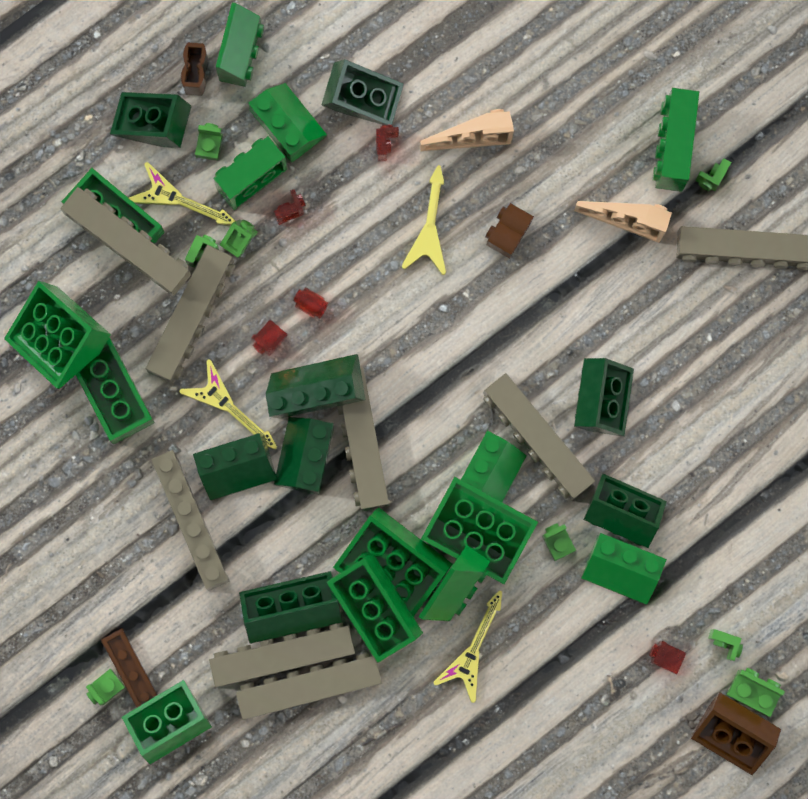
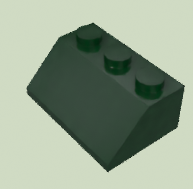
(604, 396)
(304, 454)
(235, 466)
(625, 510)

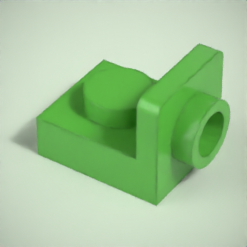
(209, 142)
(717, 173)
(238, 237)
(197, 249)
(558, 541)
(724, 639)
(104, 688)

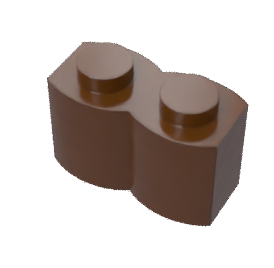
(195, 66)
(509, 230)

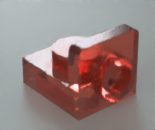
(384, 146)
(287, 211)
(268, 338)
(667, 657)

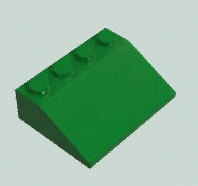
(56, 334)
(483, 524)
(405, 558)

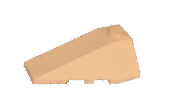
(485, 130)
(639, 219)

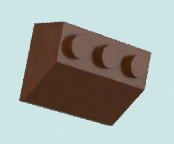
(736, 734)

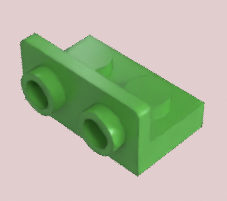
(755, 692)

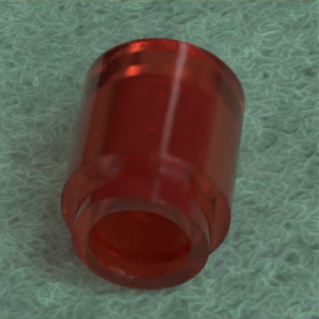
(310, 303)

